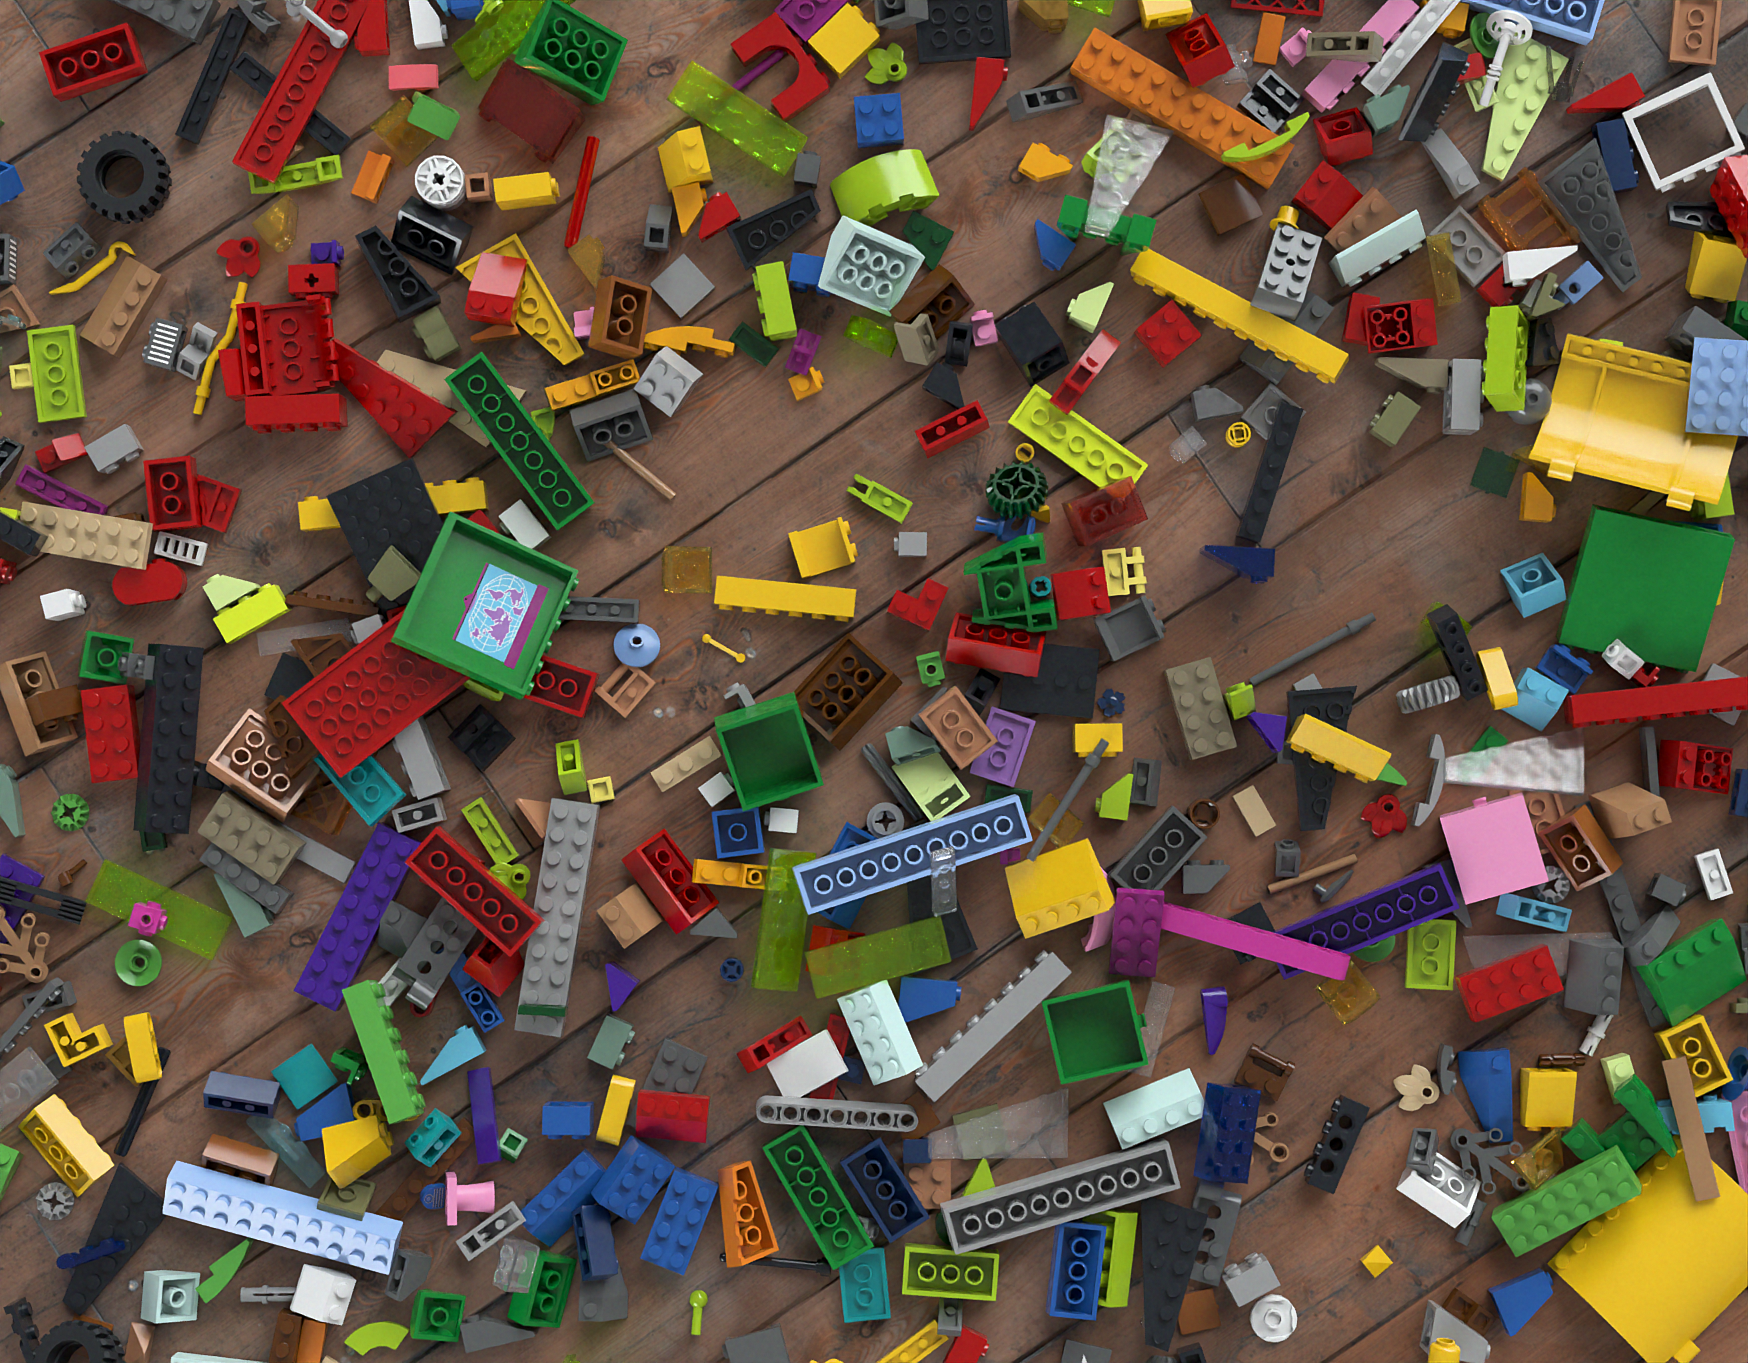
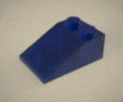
(1244, 561)

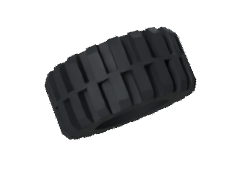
(99, 160)
(70, 1336)

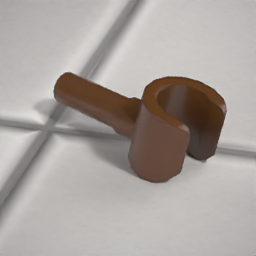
(65, 878)

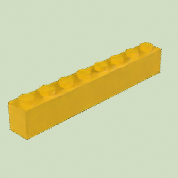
(450, 496)

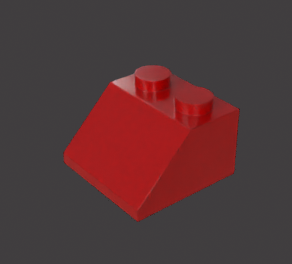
(1343, 136)
(232, 373)
(1080, 593)

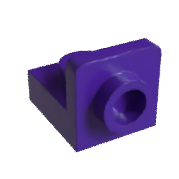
(327, 253)

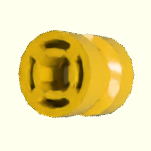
(1234, 437)

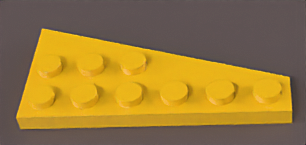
(537, 309)

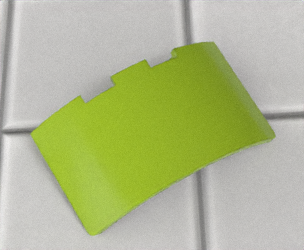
(884, 184)

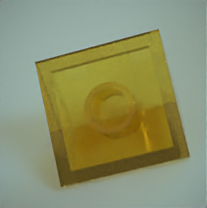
(1066, 828)
(1541, 1159)

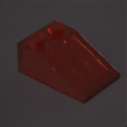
(1104, 511)

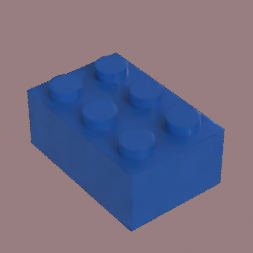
(632, 1179)

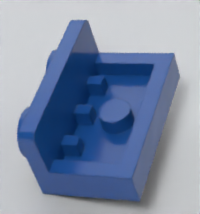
(1564, 668)

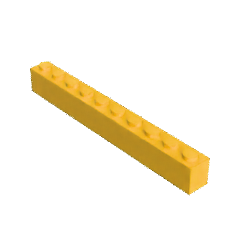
(1237, 314)

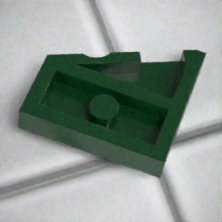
(927, 237)

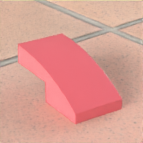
(413, 77)

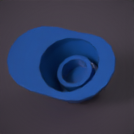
(1739, 1071)

